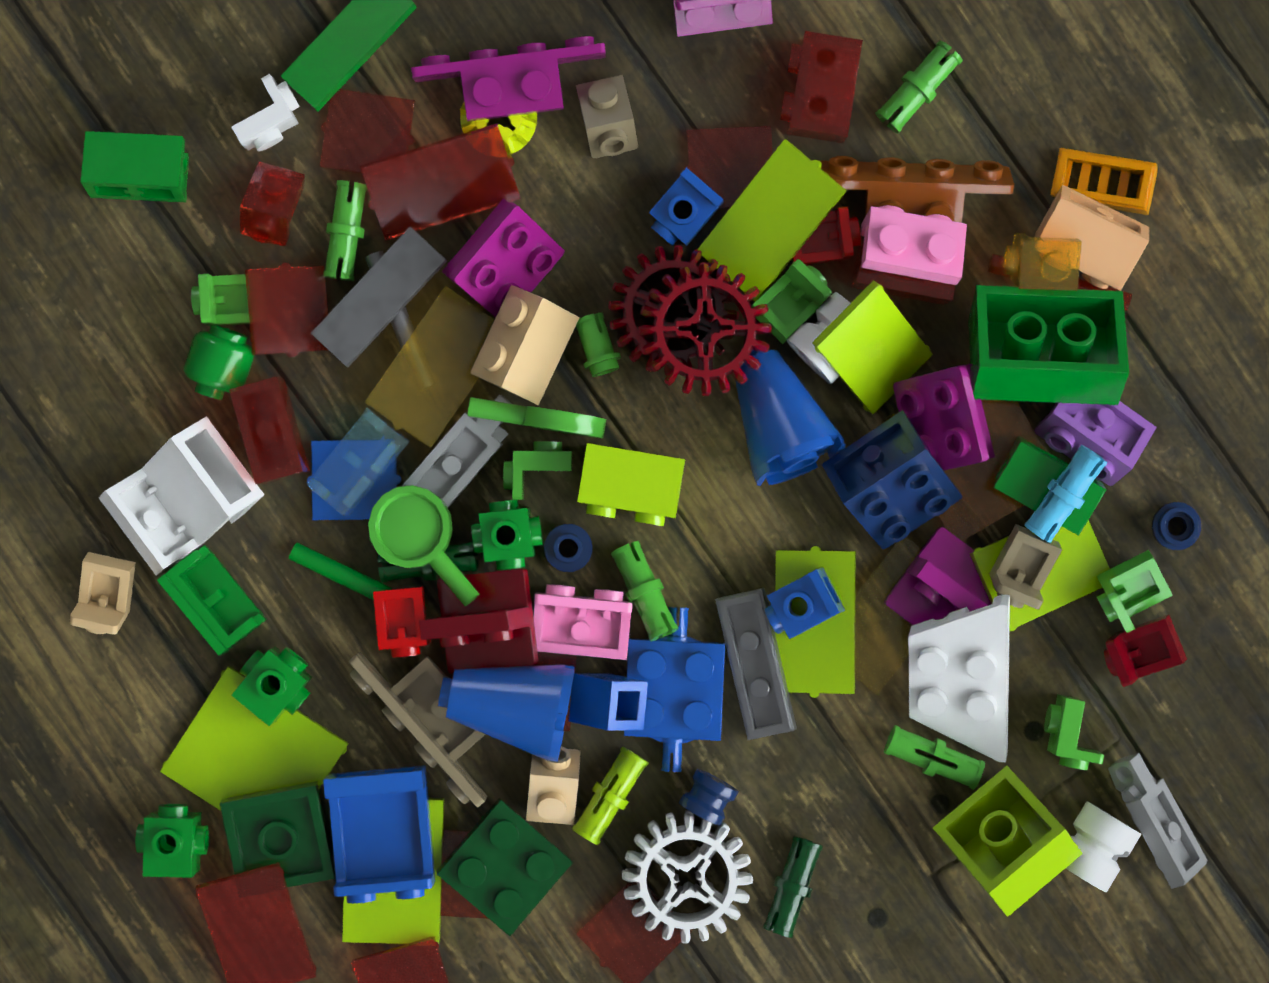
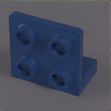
(891, 481)

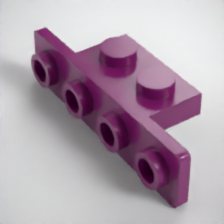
(510, 83)

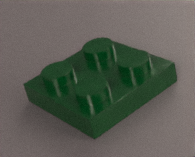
(280, 828)
(504, 867)

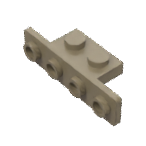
(415, 706)

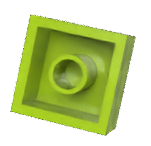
(630, 482)
(1007, 840)

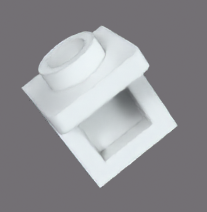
(266, 126)

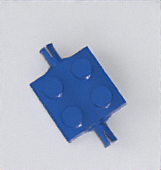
(682, 688)

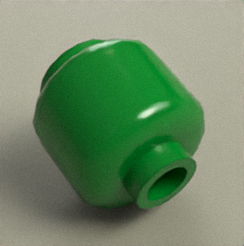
(218, 361)

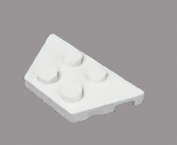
(963, 676)

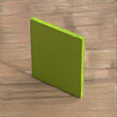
(238, 754)

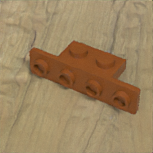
(919, 187)

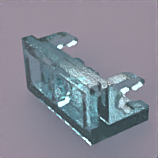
(357, 462)

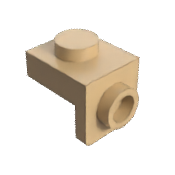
(103, 594)
(554, 788)

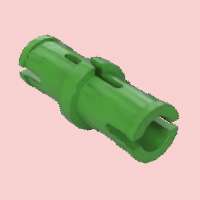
(918, 86)
(345, 230)
(644, 591)
(964, 770)

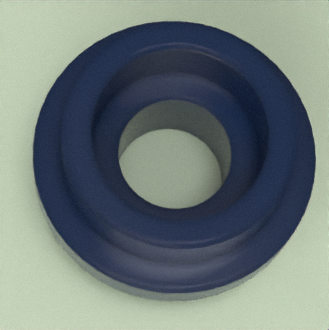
(573, 532)
(1189, 533)

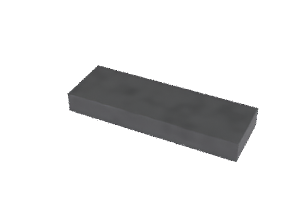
(379, 297)
(755, 664)

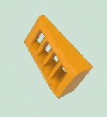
(1126, 166)

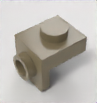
(607, 116)
(1024, 567)

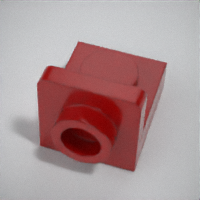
(398, 620)

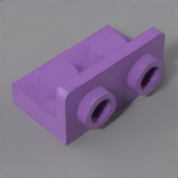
(1107, 430)

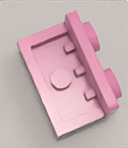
(913, 244)
(582, 623)

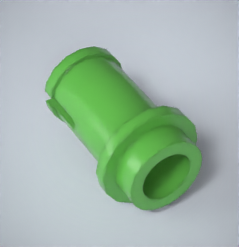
(597, 345)

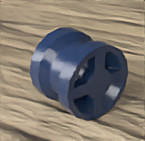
(708, 797)

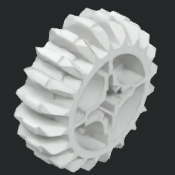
(705, 892)

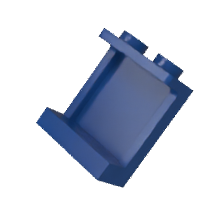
(381, 833)

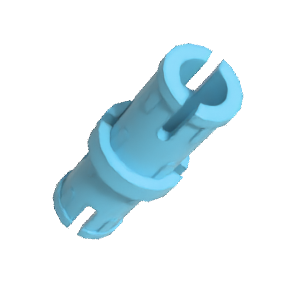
(1065, 493)

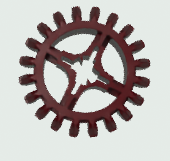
(703, 287)
(634, 294)

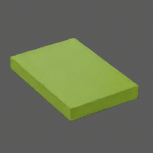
(400, 920)

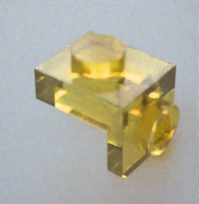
(1043, 262)

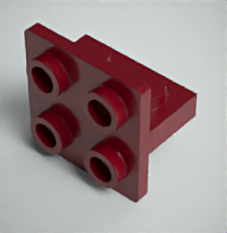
(491, 629)

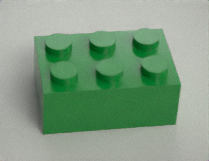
(1048, 345)

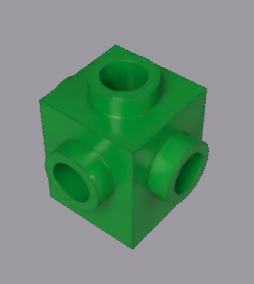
(526, 530)
(257, 691)
(163, 856)

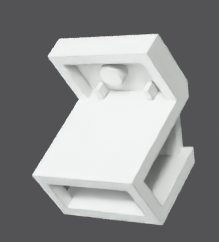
(181, 496)

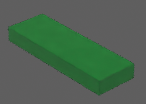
(344, 48)

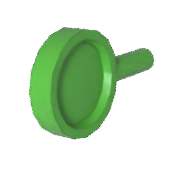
(538, 417)
(414, 530)

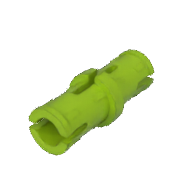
(610, 795)

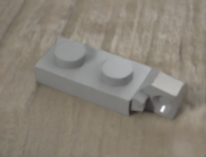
(459, 456)
(1158, 820)

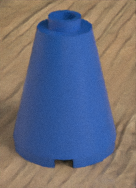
(782, 422)
(512, 704)

